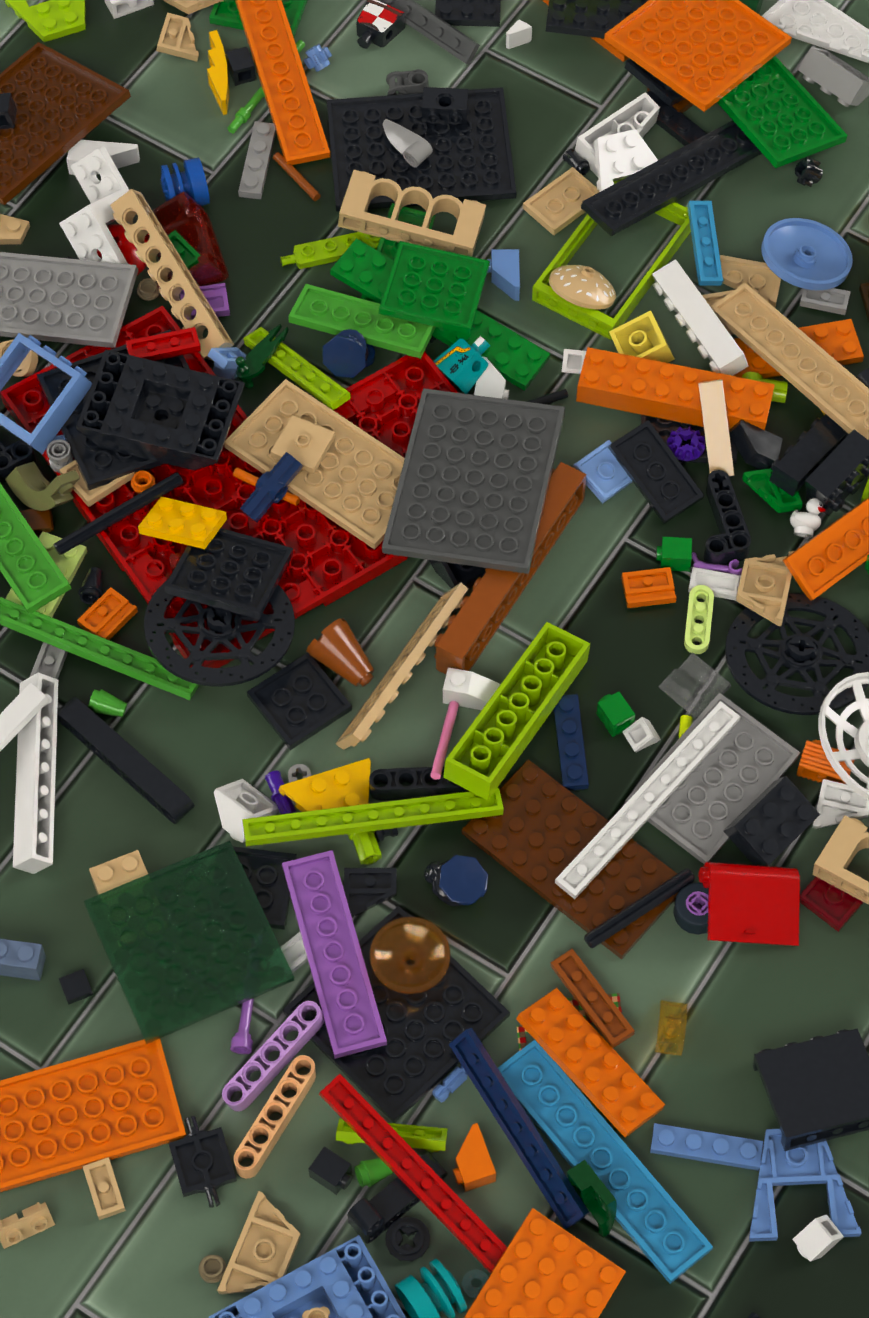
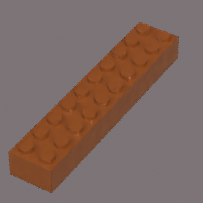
(500, 589)

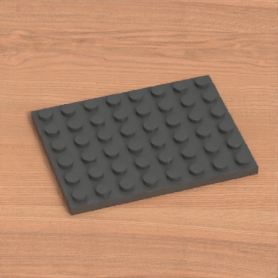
(474, 481)

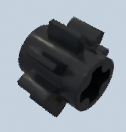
(808, 172)

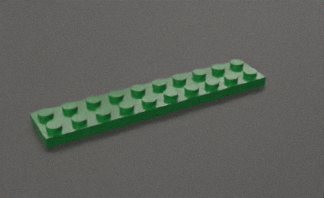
(508, 352)

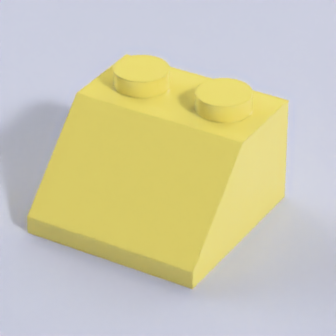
(642, 339)

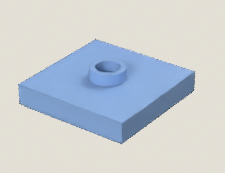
(603, 473)

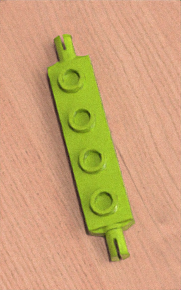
(326, 250)

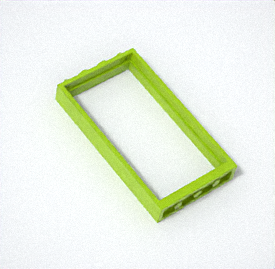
(592, 318)

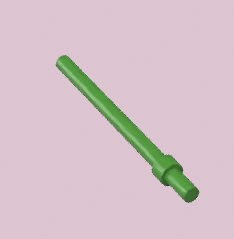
(245, 113)

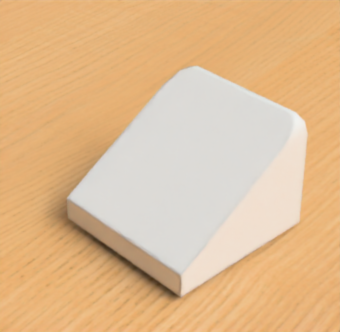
(518, 34)
(573, 361)
(641, 734)

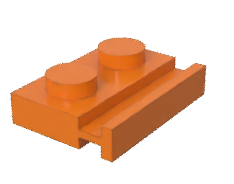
(648, 587)
(107, 615)

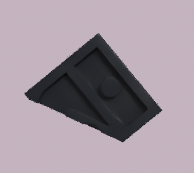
(368, 887)

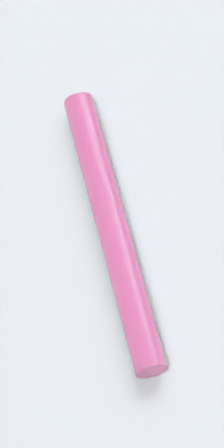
(444, 740)

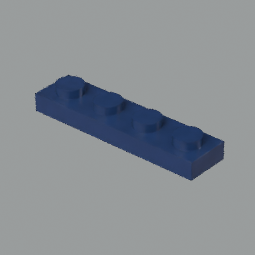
(570, 743)

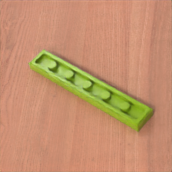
(302, 372)

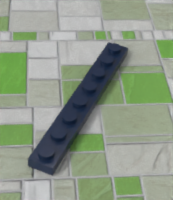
(519, 1129)

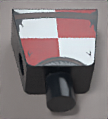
(379, 24)

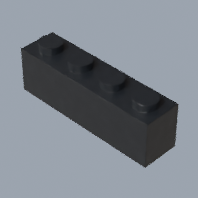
(807, 454)

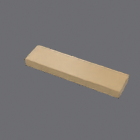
(716, 426)

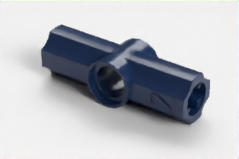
(271, 487)

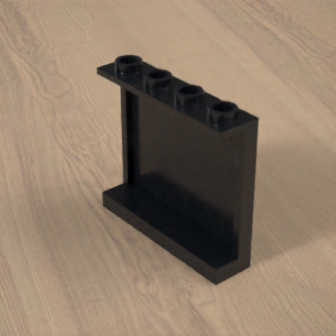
(817, 1087)

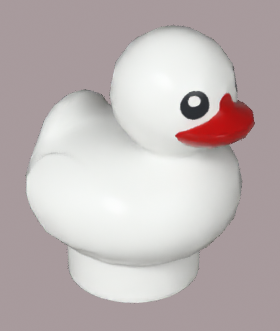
(807, 523)

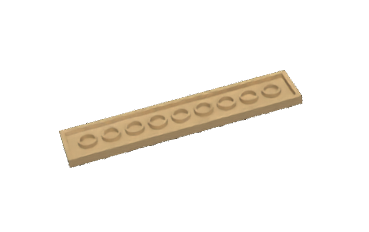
(796, 358)

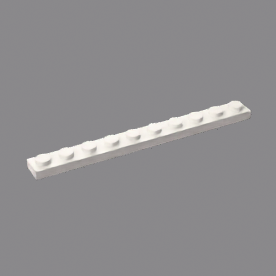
(647, 800)

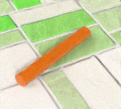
(252, 479)

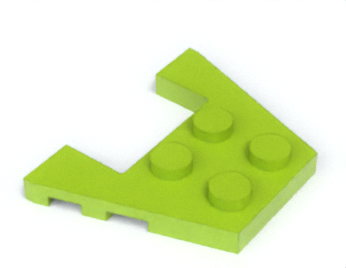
(51, 18)

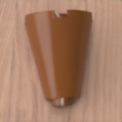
(342, 653)

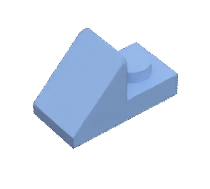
(225, 362)

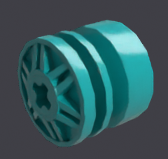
(433, 1295)

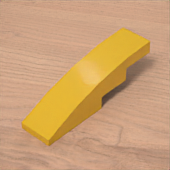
(218, 73)

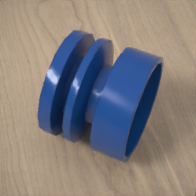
(190, 180)

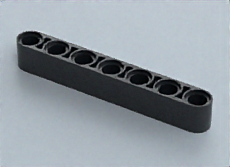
(125, 760)

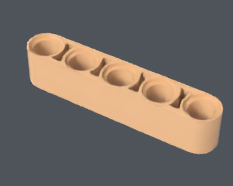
(273, 1129)

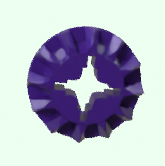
(686, 452)

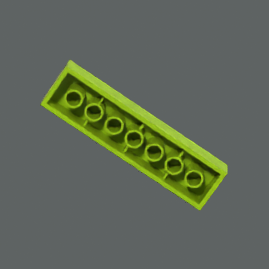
(516, 711)

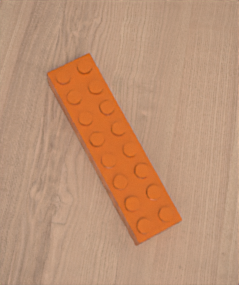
(666, 389)

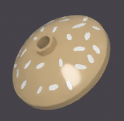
(582, 286)

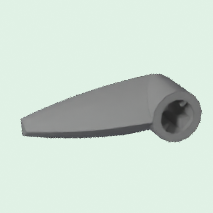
(410, 145)

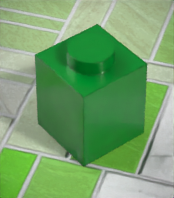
(675, 553)
(615, 713)

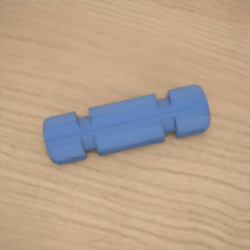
(450, 1084)

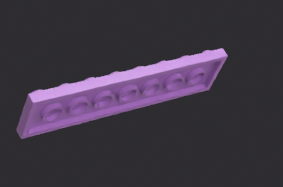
(334, 954)

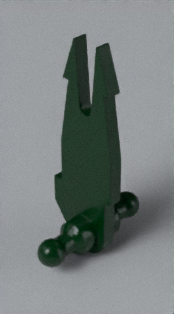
(259, 356)

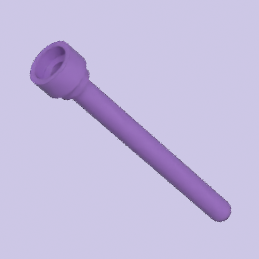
(242, 1041)

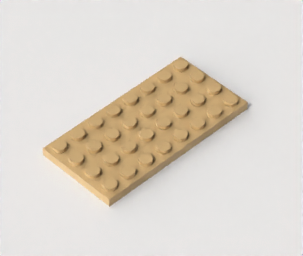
(355, 477)

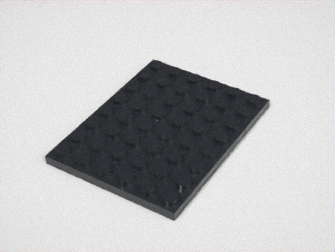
(465, 162)

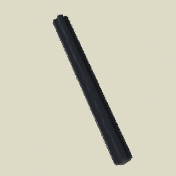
(118, 513)

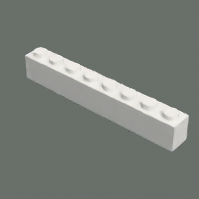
(36, 782)

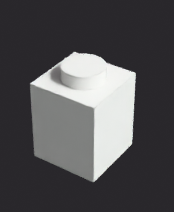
(817, 1238)

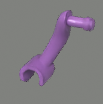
(717, 567)

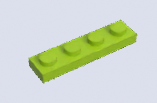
(422, 1137)

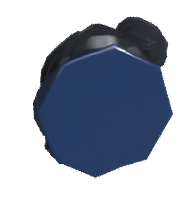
(346, 354)
(457, 880)

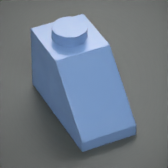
(505, 271)

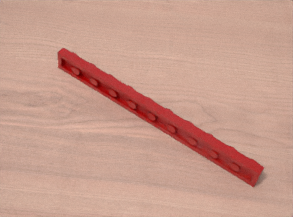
(414, 1172)

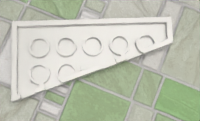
(822, 26)

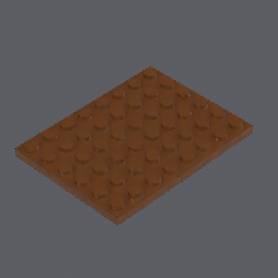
(55, 110)

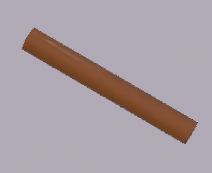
(297, 177)

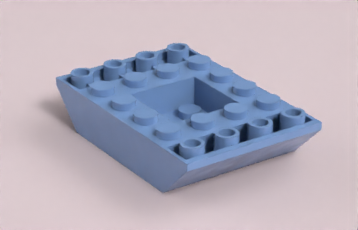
(340, 1280)

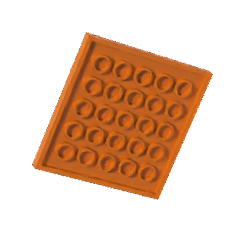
(698, 45)

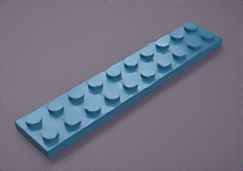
(583, 1134)

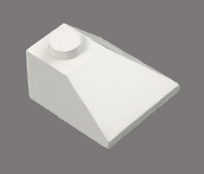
(239, 802)

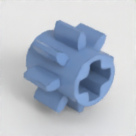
(317, 57)

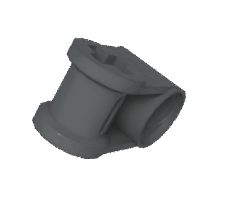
(407, 82)

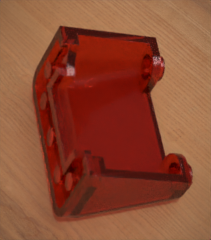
(194, 226)

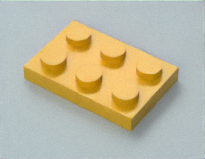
(182, 522)

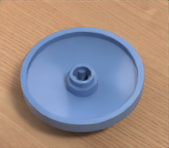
(806, 254)

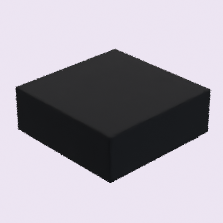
(75, 986)

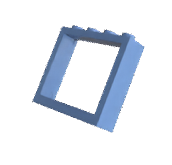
(62, 406)

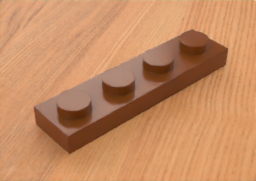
(592, 998)

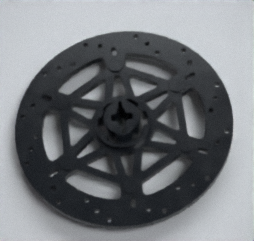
(218, 631)
(799, 654)

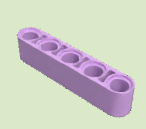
(271, 1069)

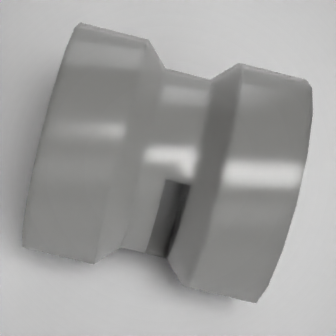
(59, 454)

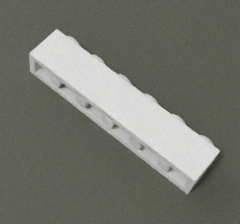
(699, 319)

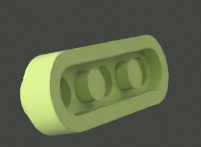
(699, 611)

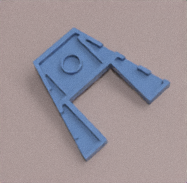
(797, 1167)

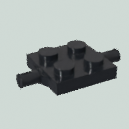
(202, 1162)

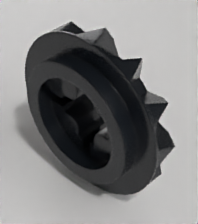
(409, 1227)

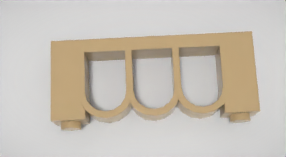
(364, 188)
(837, 855)

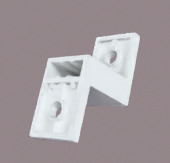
(88, 227)

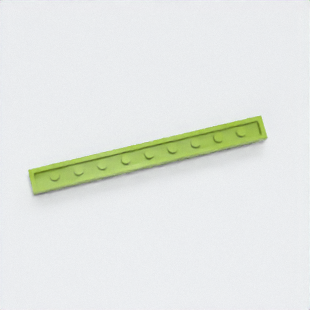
(370, 817)

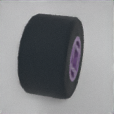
(690, 917)

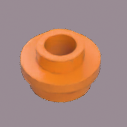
(140, 477)

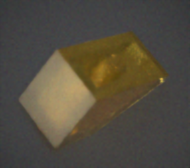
(671, 1028)

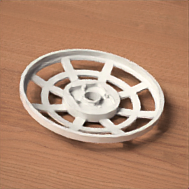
(860, 735)

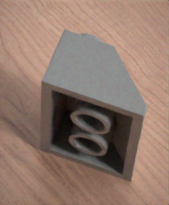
(835, 76)

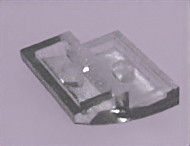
(694, 685)

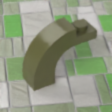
(36, 491)

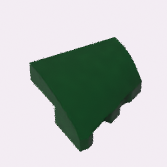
(594, 1195)

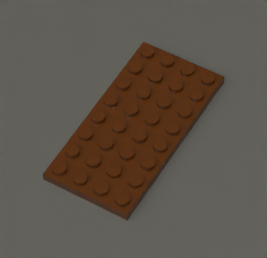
(545, 832)

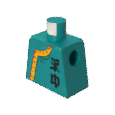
(464, 362)

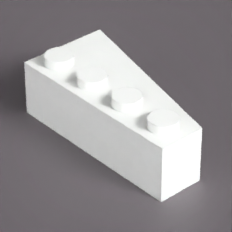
(638, 115)

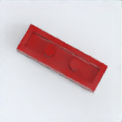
(165, 345)

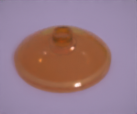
(406, 940)

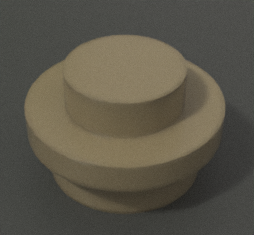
(148, 289)
(212, 1268)

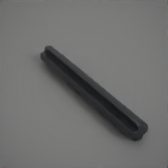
(639, 908)

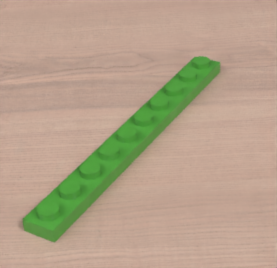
(93, 648)

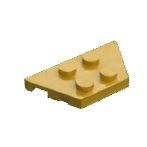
(332, 788)

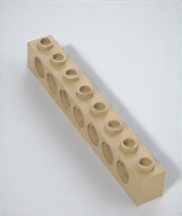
(124, 211)

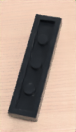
(676, 123)

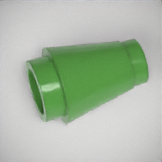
(105, 703)
(371, 1172)

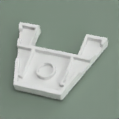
(620, 157)

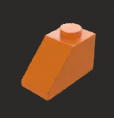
(473, 1162)

